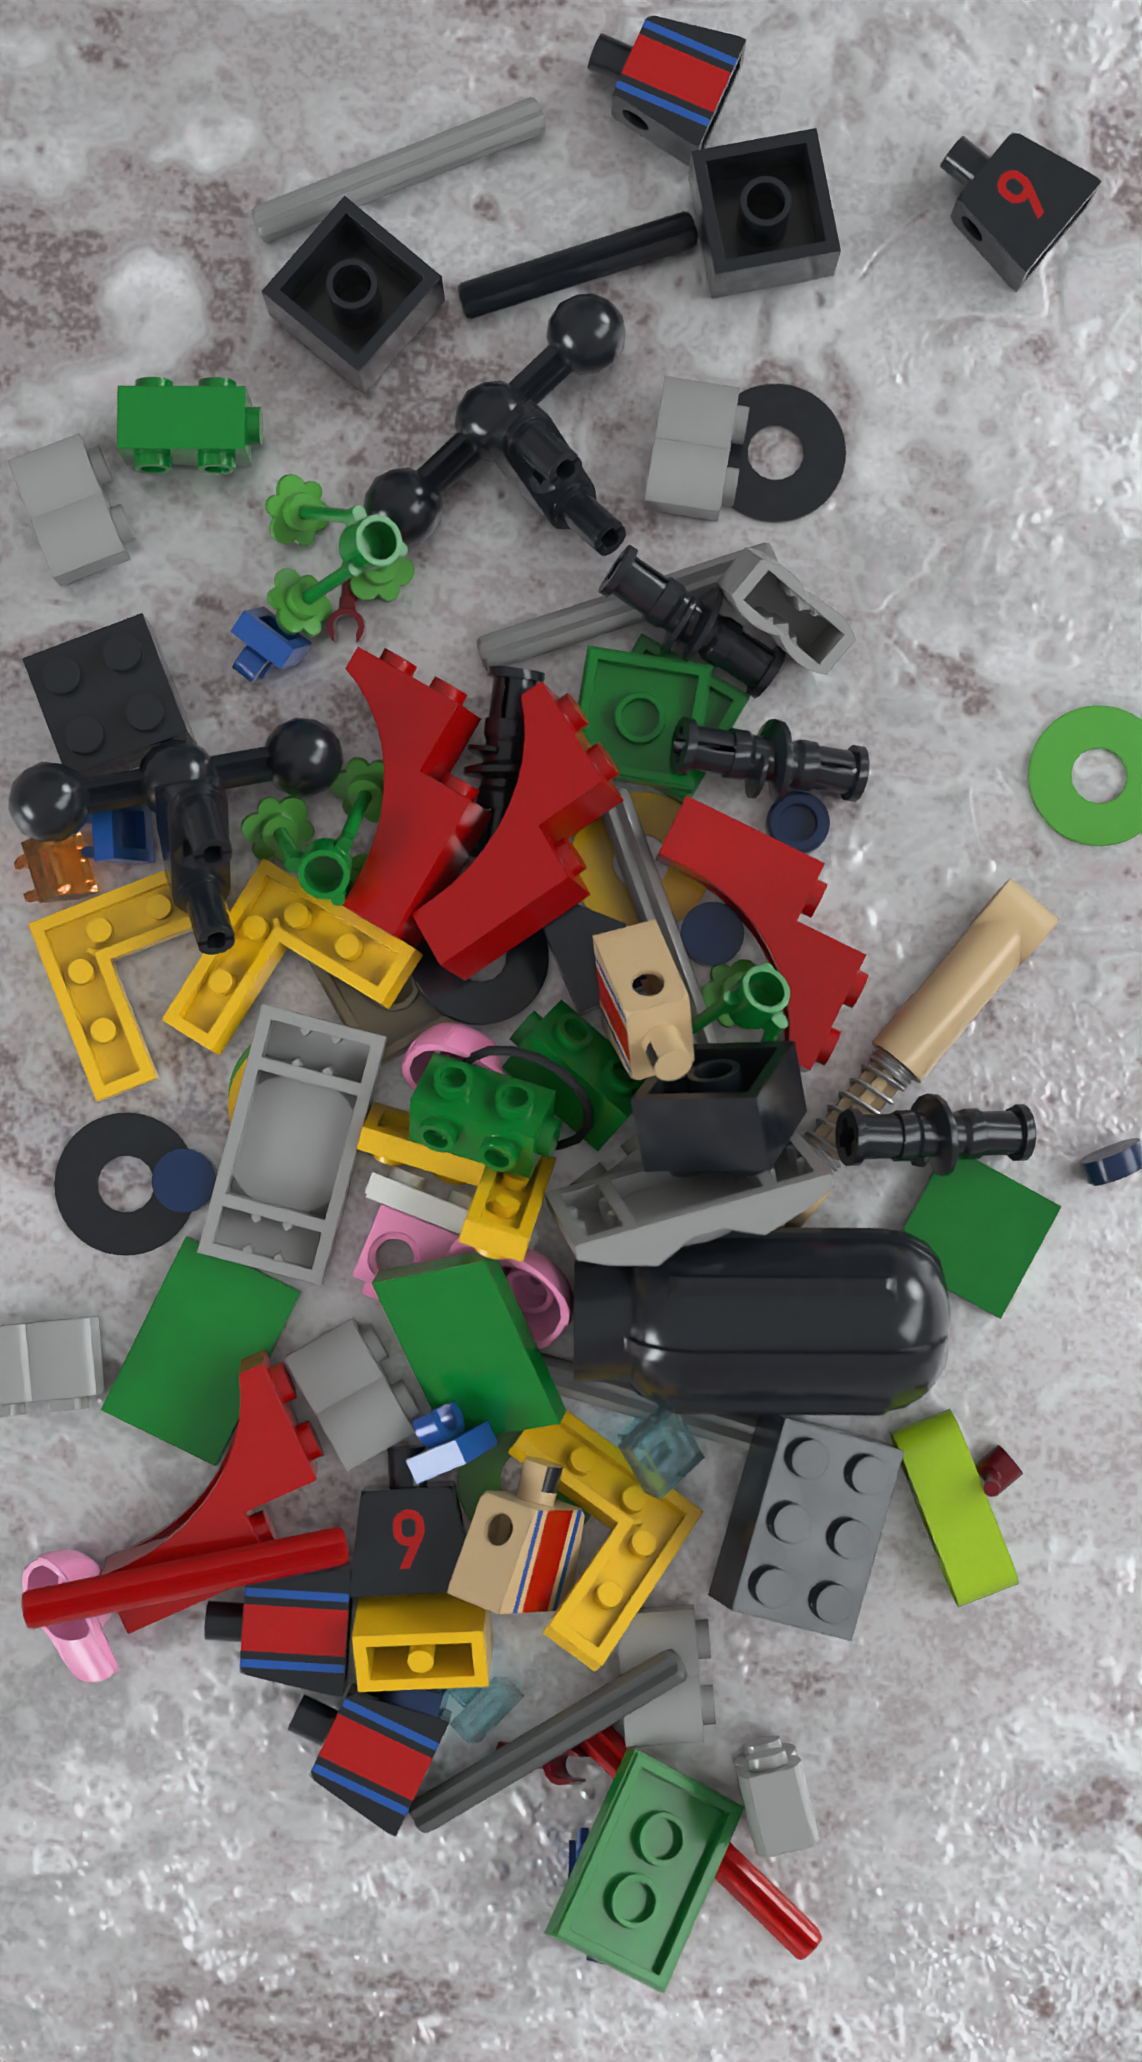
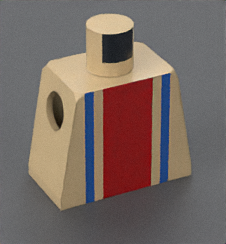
(647, 1031)
(521, 1546)

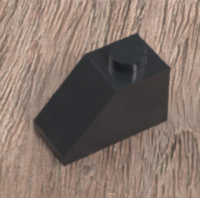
(573, 950)

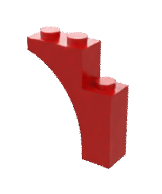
(426, 812)
(529, 864)
(769, 891)
(265, 1461)

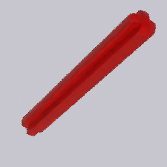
(184, 1577)
(735, 1872)

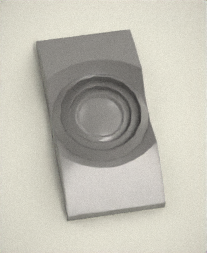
(292, 1144)
(651, 1215)

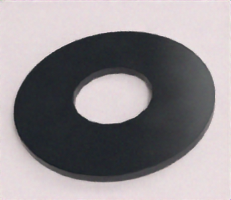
(822, 454)
(487, 1000)
(79, 1176)

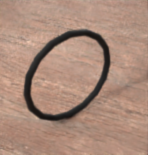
(553, 1067)

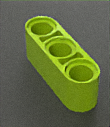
(954, 1508)

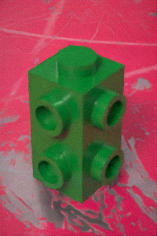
(187, 425)
(588, 1058)
(483, 1116)

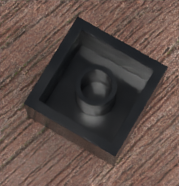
(764, 213)
(354, 294)
(108, 697)
(724, 1113)

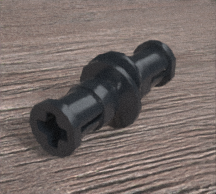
(693, 621)
(503, 746)
(769, 758)
(935, 1134)

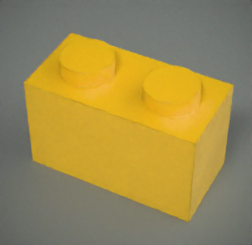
(421, 1643)

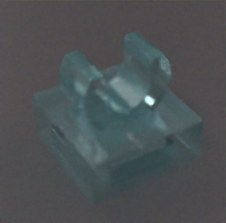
(659, 1451)
(483, 1707)

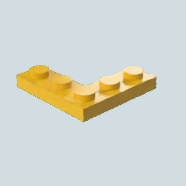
(266, 921)
(79, 959)
(503, 1204)
(634, 1553)

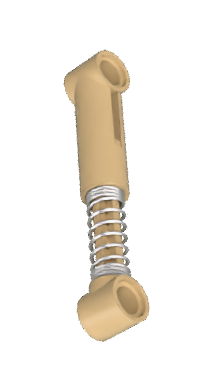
(938, 1012)

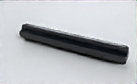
(577, 264)

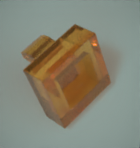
(57, 870)

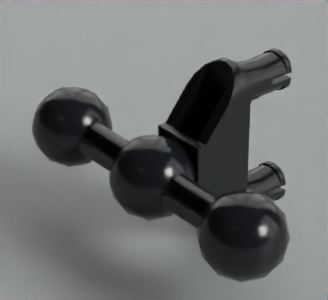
(508, 427)
(190, 807)

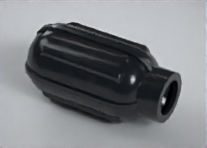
(770, 1323)

